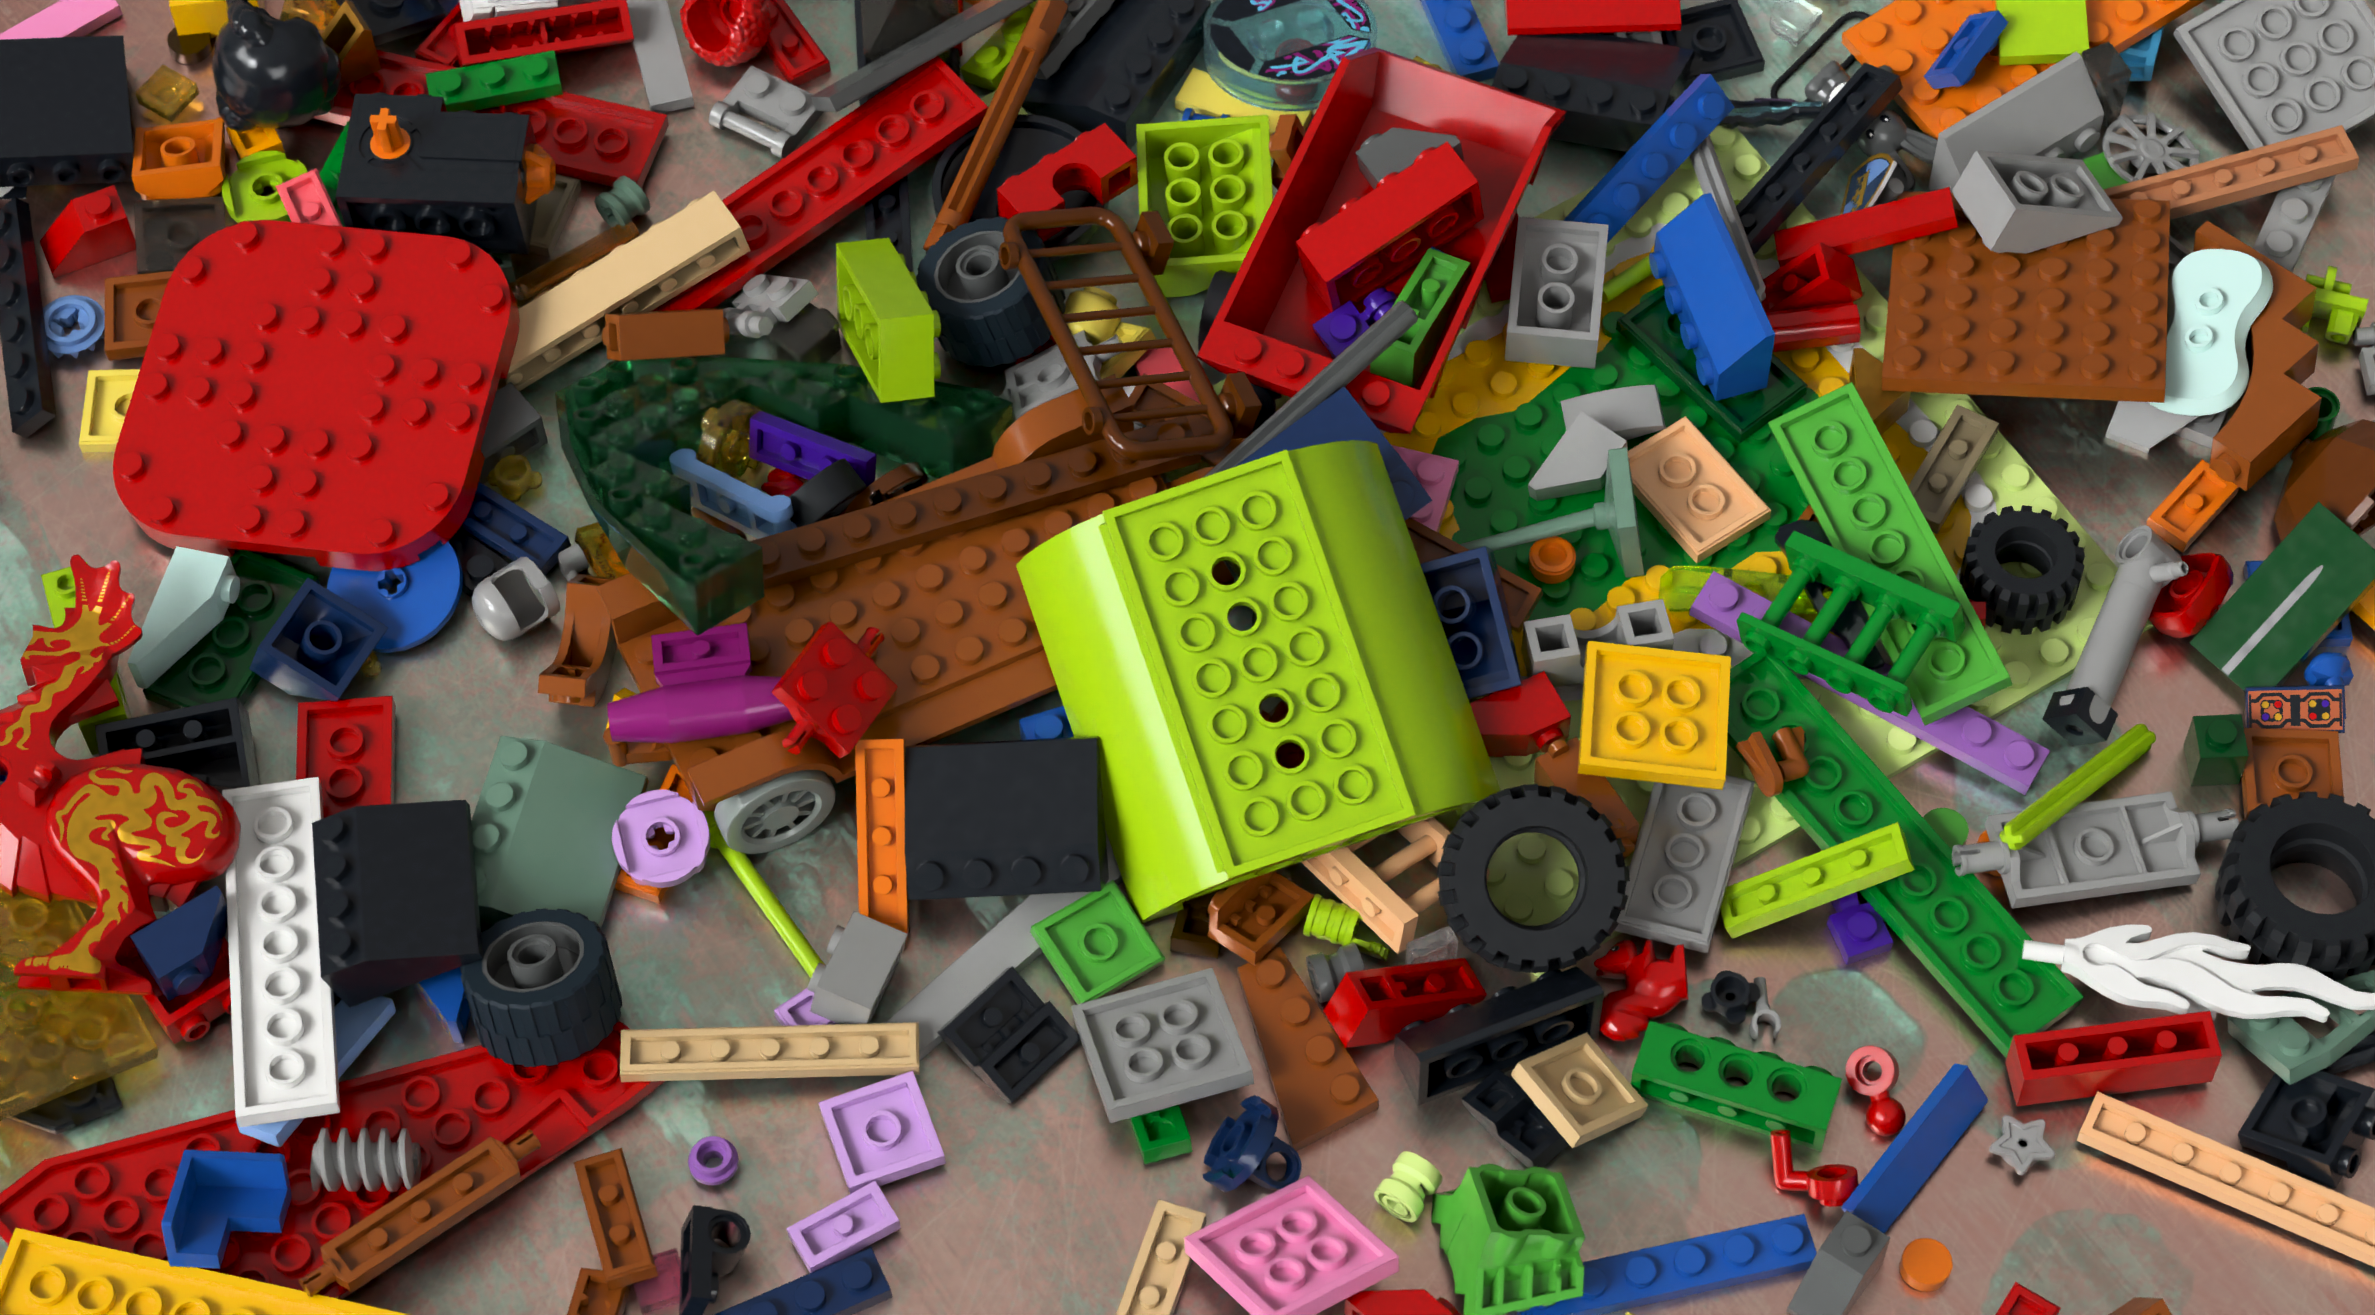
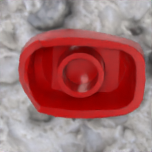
(2192, 599)

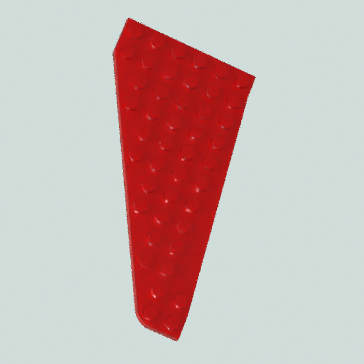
(447, 1103)

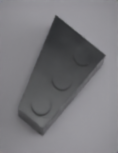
(201, 740)

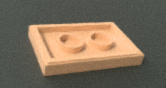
(1694, 490)

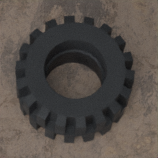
(2030, 540)

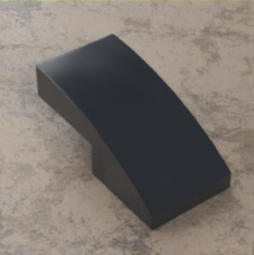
(1514, 1120)

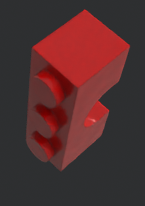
(1092, 163)

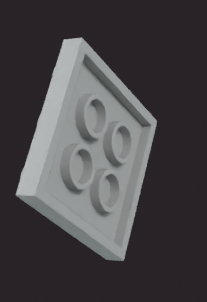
(1162, 1045)

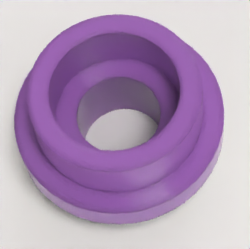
(710, 1148)

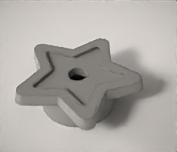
(2022, 1157)

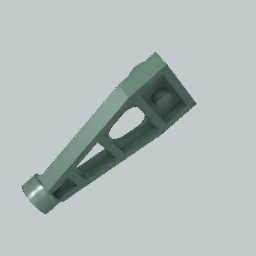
(2292, 1049)

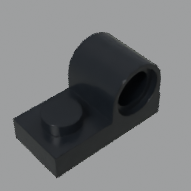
(704, 1259)

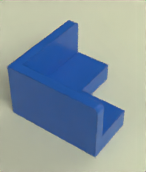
(221, 1195)

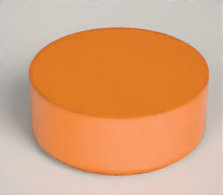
(1552, 560)
(1925, 1264)

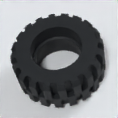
(1599, 867)
(2276, 929)

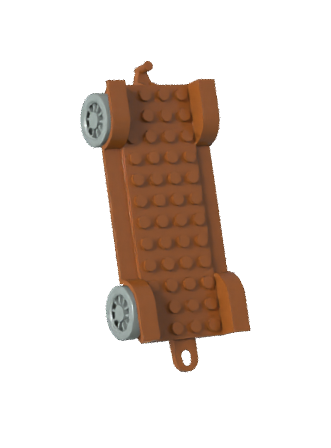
(952, 644)

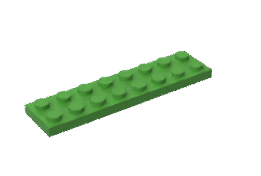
(1875, 518)

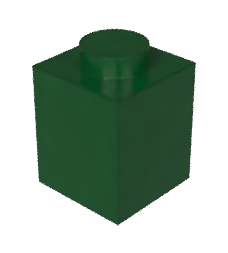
(2216, 750)

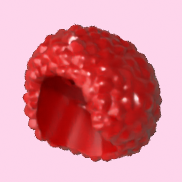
(726, 29)

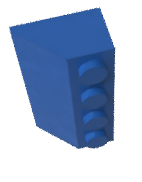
(1713, 300)

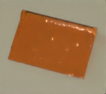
(572, 261)

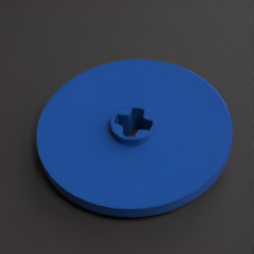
(422, 600)

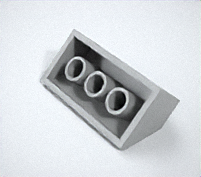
(2042, 117)

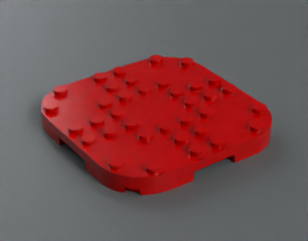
(317, 393)

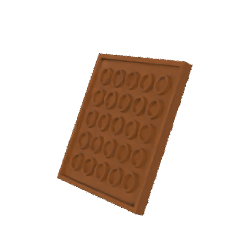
(2037, 323)

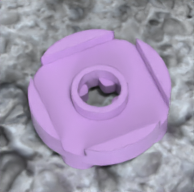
(637, 825)

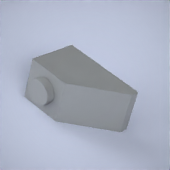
(1576, 461)

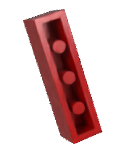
(2113, 1058)

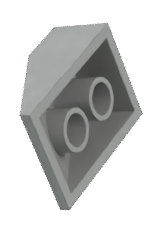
(2031, 200)
(1556, 292)

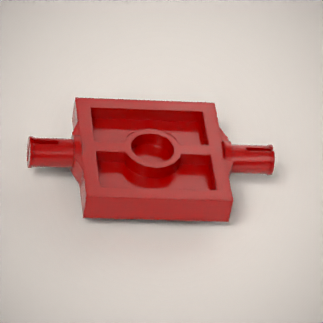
(834, 690)

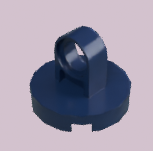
(1243, 1147)

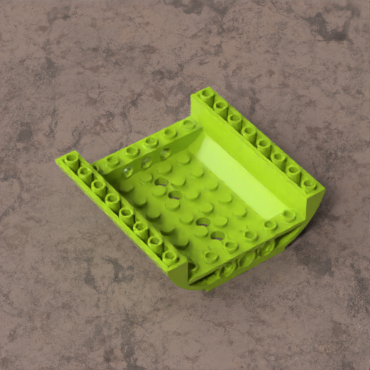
(1178, 691)

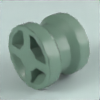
(622, 202)

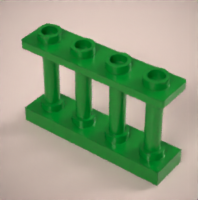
(1850, 581)

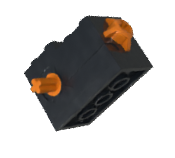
(442, 172)

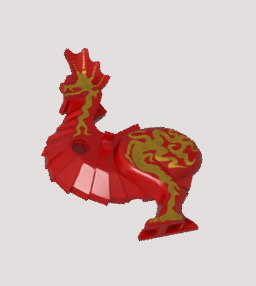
(100, 825)

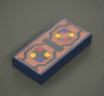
(2295, 707)

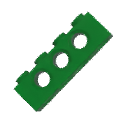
(1747, 1106)

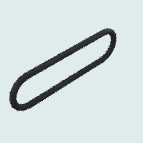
(1855, 14)

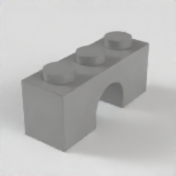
(1560, 649)

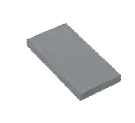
(1684, 862)

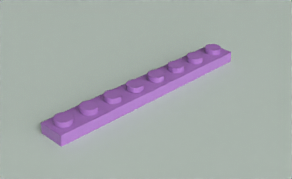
(1962, 734)

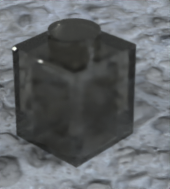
(807, 337)

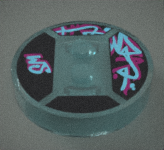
(1283, 50)

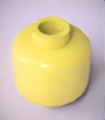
(1092, 300)

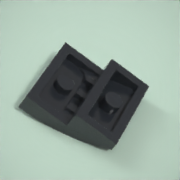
(1009, 1035)

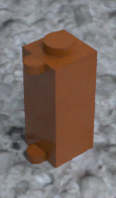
(665, 334)
(1560, 769)

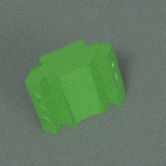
(1510, 1239)

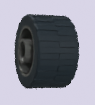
(982, 307)
(542, 988)

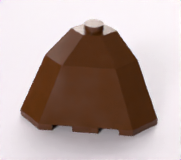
(2335, 472)

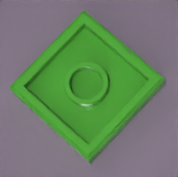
(1097, 944)

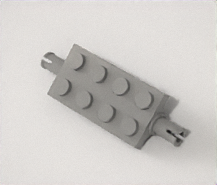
(2099, 850)

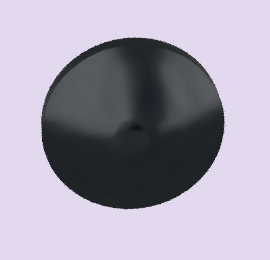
(1025, 146)

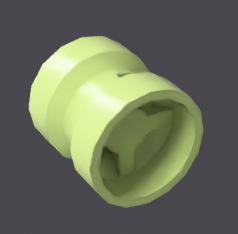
(1407, 1187)

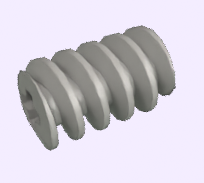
(365, 1161)

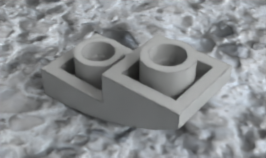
(1624, 410)

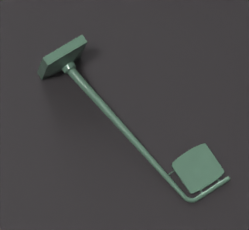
(1616, 514)

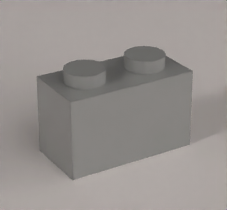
(857, 971)

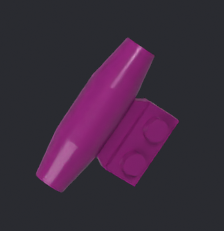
(701, 691)

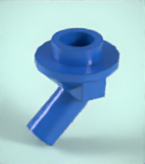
(2329, 669)

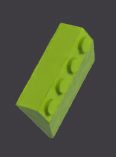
(1210, 191)

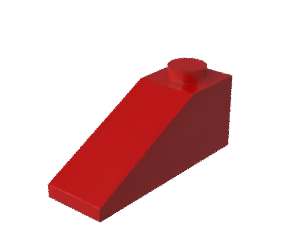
(1522, 718)
(1382, 1001)

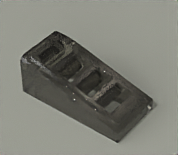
(2109, 77)

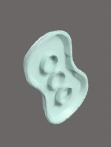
(2210, 312)

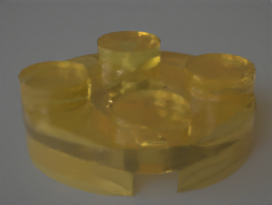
(727, 438)

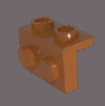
(1257, 914)

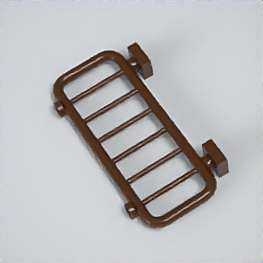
(1146, 254)

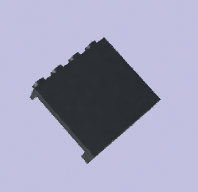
(64, 112)

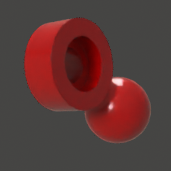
(1884, 1114)

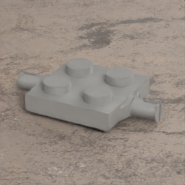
(1048, 376)

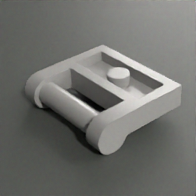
(770, 102)

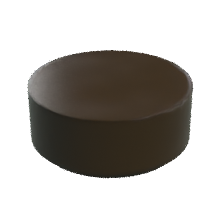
(189, 48)

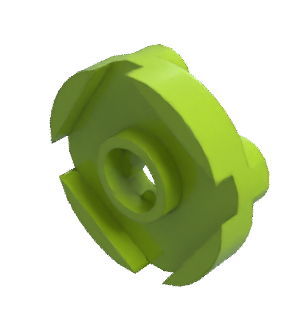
(247, 183)

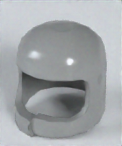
(507, 603)

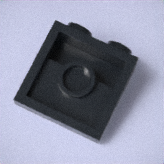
(2313, 1125)

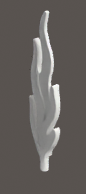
(2121, 966)

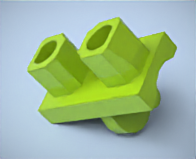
(2337, 306)

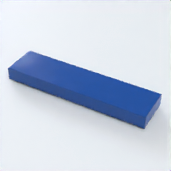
(1917, 1149)

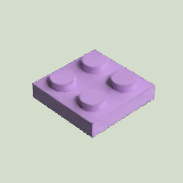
(882, 1132)

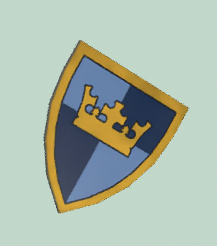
(1870, 185)

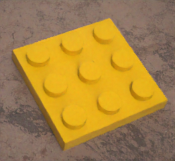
(1655, 715)

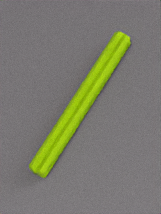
(2077, 787)

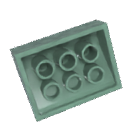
(548, 830)

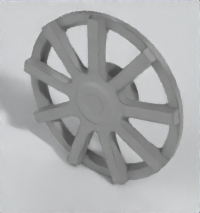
(2148, 152)

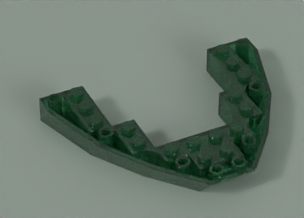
(638, 412)

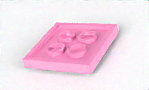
(1291, 1252)

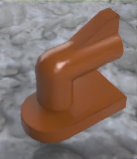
(1763, 766)

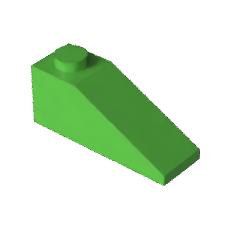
(1432, 296)

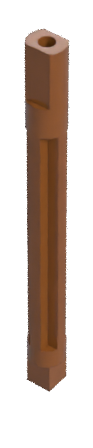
(999, 118)

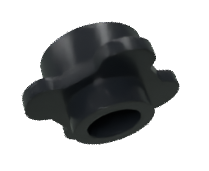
(1730, 983)

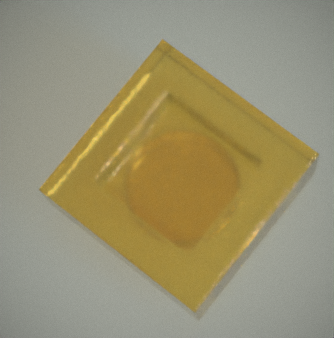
(167, 93)

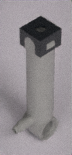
(2084, 709)

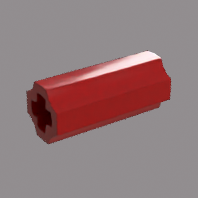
(1815, 326)

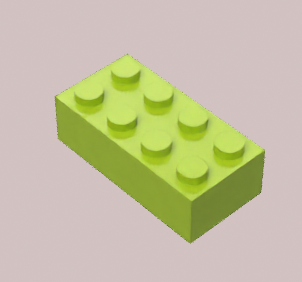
(887, 320)

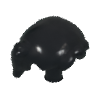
(272, 70)

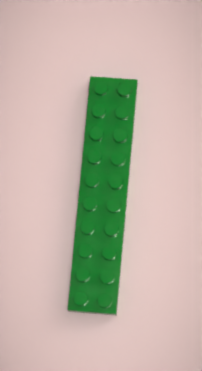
(1939, 916)

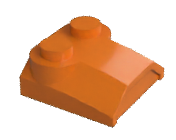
(180, 160)

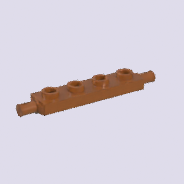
(420, 1214)

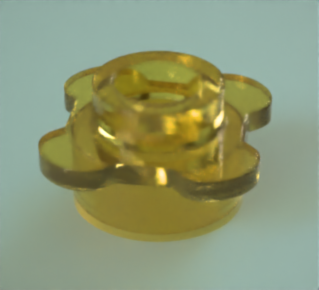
(514, 467)

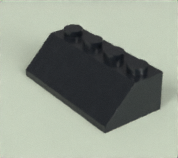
(1497, 1032)

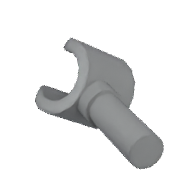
(572, 561)
(1763, 1011)

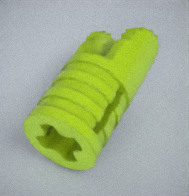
(1339, 925)

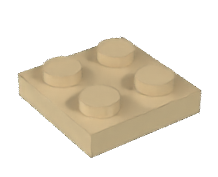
(1579, 1090)

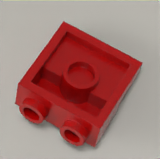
(188, 1014)

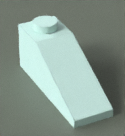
(185, 610)

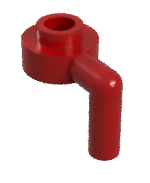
(1827, 1183)

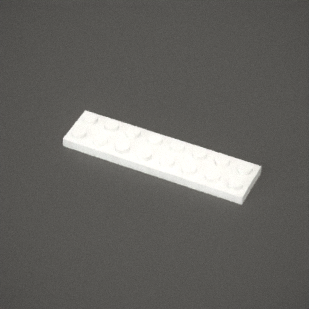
(278, 999)

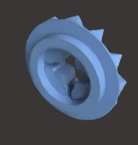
(64, 313)

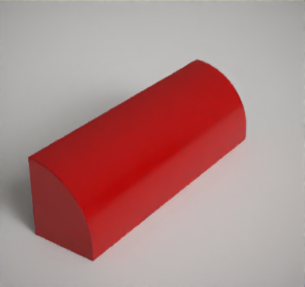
(544, 30)

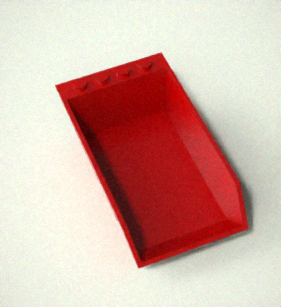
(1273, 307)

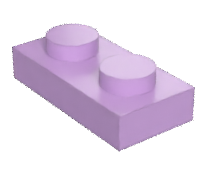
(843, 1227)

